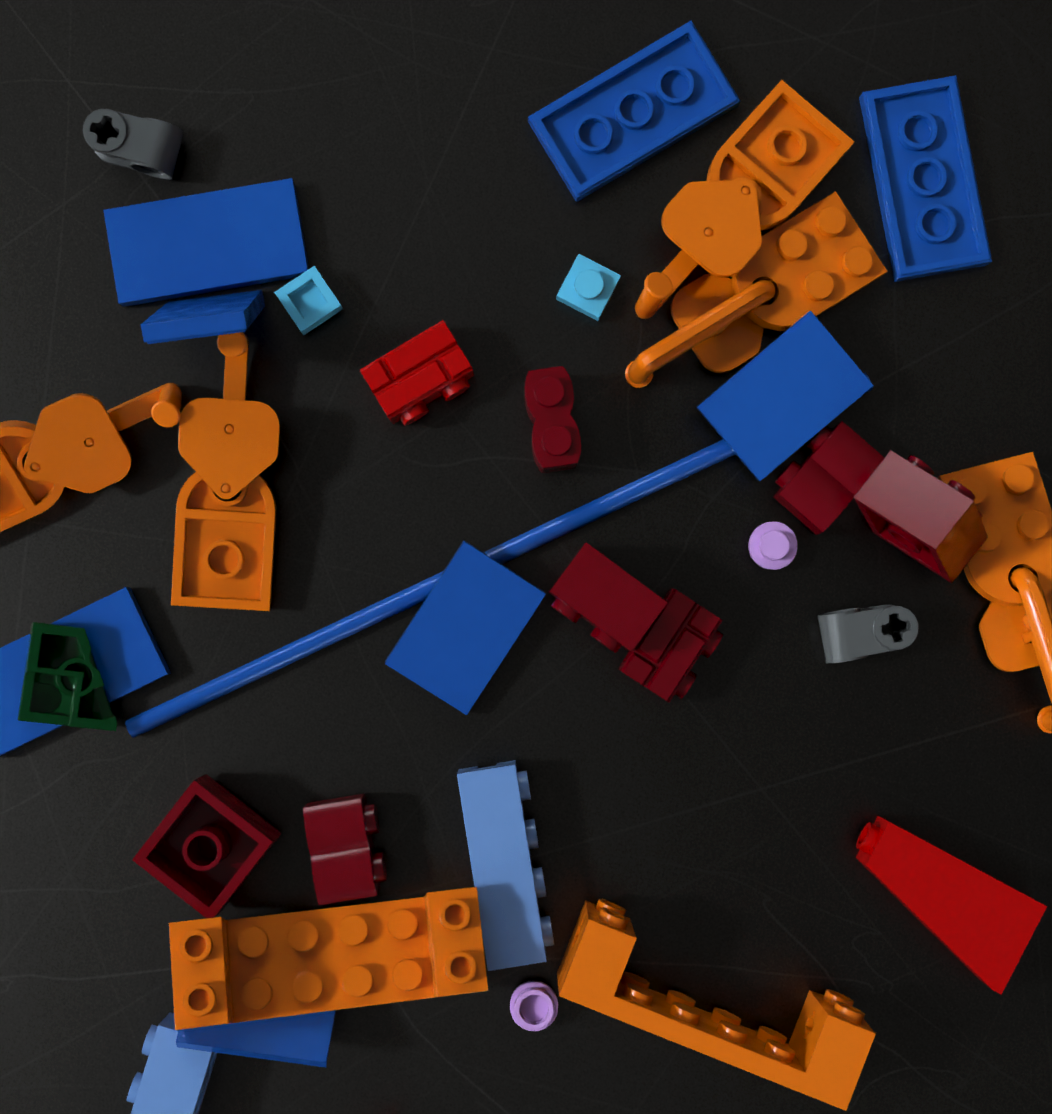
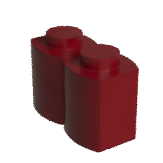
(549, 407)
(828, 476)
(343, 848)

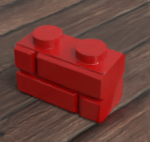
(419, 374)

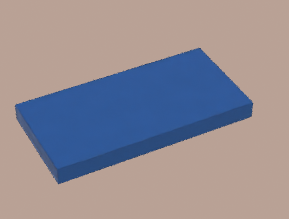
(633, 111)
(925, 178)
(206, 242)
(119, 645)

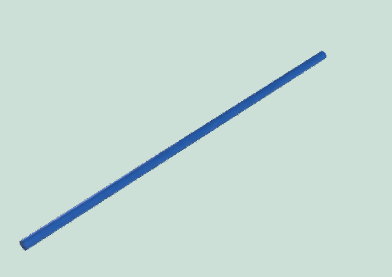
(417, 593)

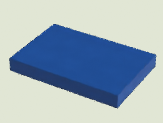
(203, 317)
(784, 396)
(465, 627)
(288, 1039)

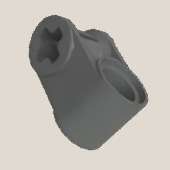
(142, 143)
(858, 632)

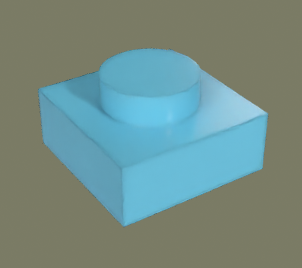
(588, 287)
(308, 300)

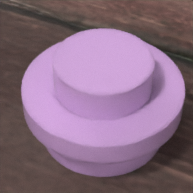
(772, 545)
(533, 1005)

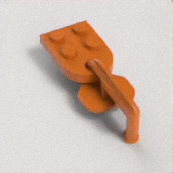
(748, 189)
(800, 265)
(72, 448)
(1019, 535)
(220, 544)

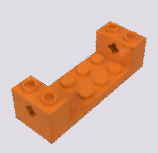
(326, 959)
(819, 1060)

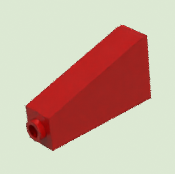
(962, 906)

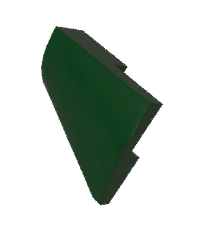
(63, 681)

